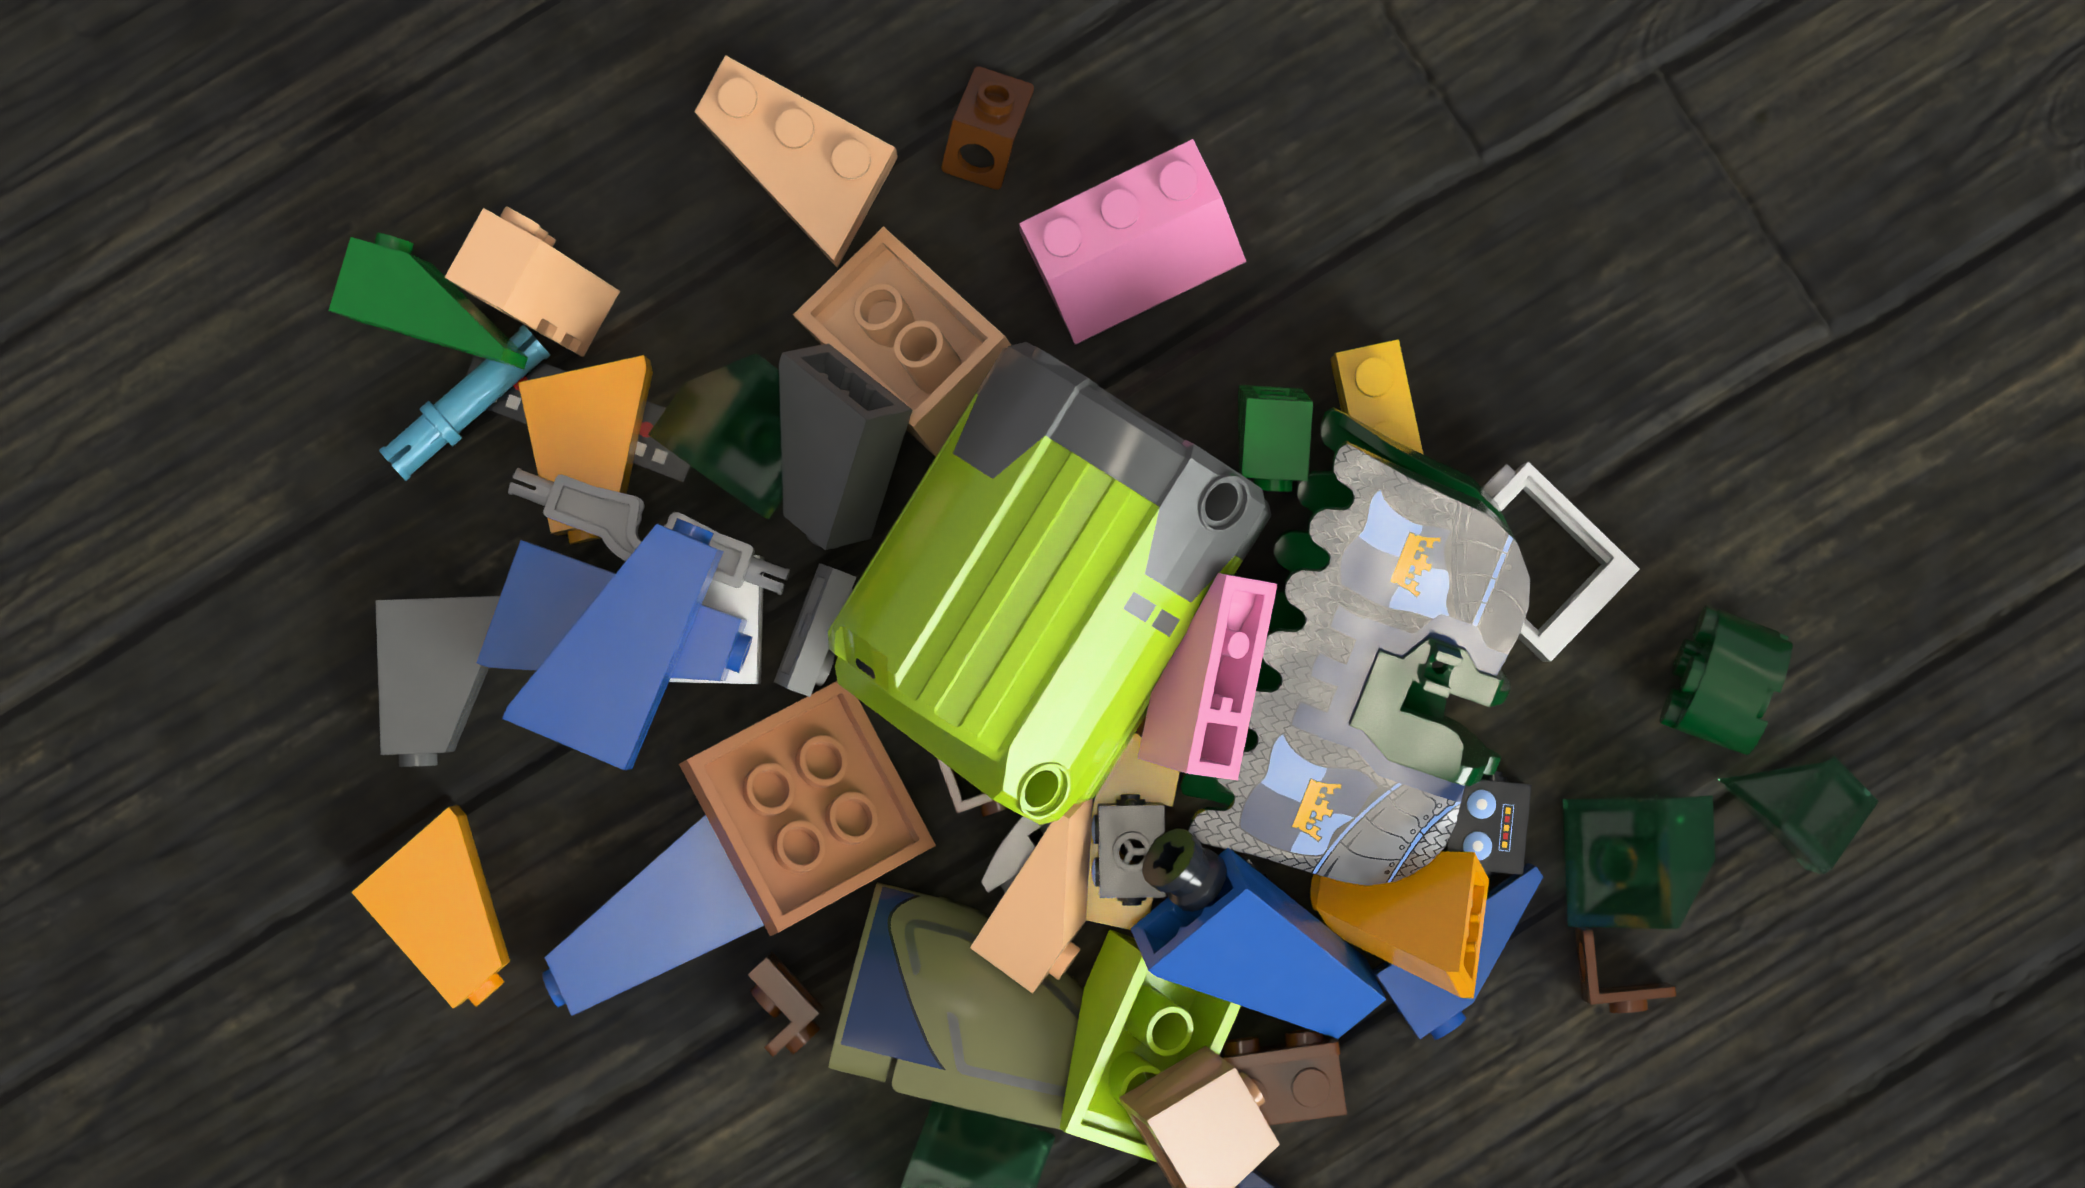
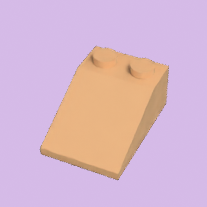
(906, 333)

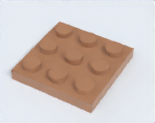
(807, 806)

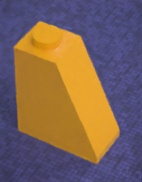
(587, 426)
(441, 910)
(1418, 923)

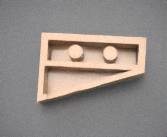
(799, 153)
(520, 273)

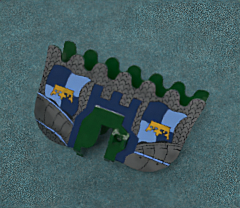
(1347, 723)

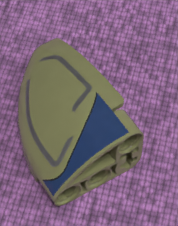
(952, 1016)

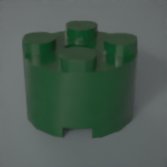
(1726, 680)

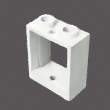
(1596, 591)

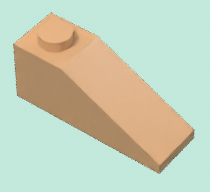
(1043, 906)

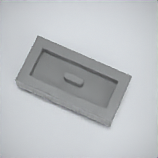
(808, 654)

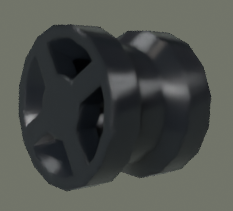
(1184, 870)

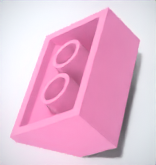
(1133, 242)

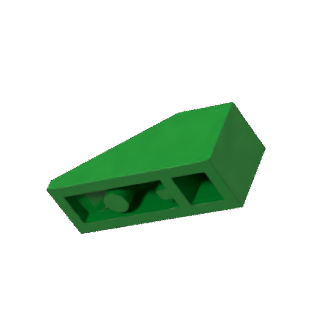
(411, 297)
(1274, 435)

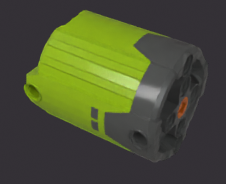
(1041, 583)

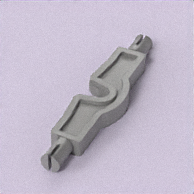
(617, 519)

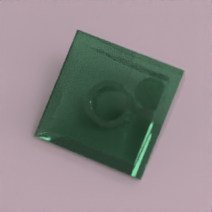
(730, 430)
(1636, 859)
(976, 1151)

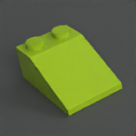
(1128, 1034)

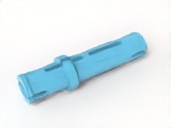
(459, 407)

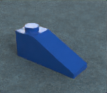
(1435, 1010)

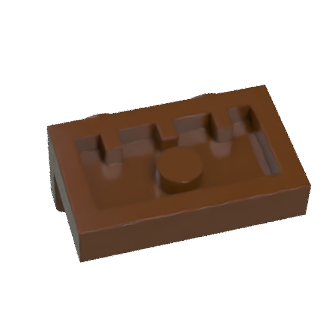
(1295, 1077)

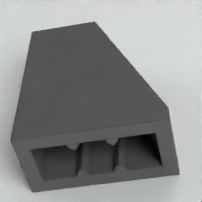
(836, 445)
(429, 672)

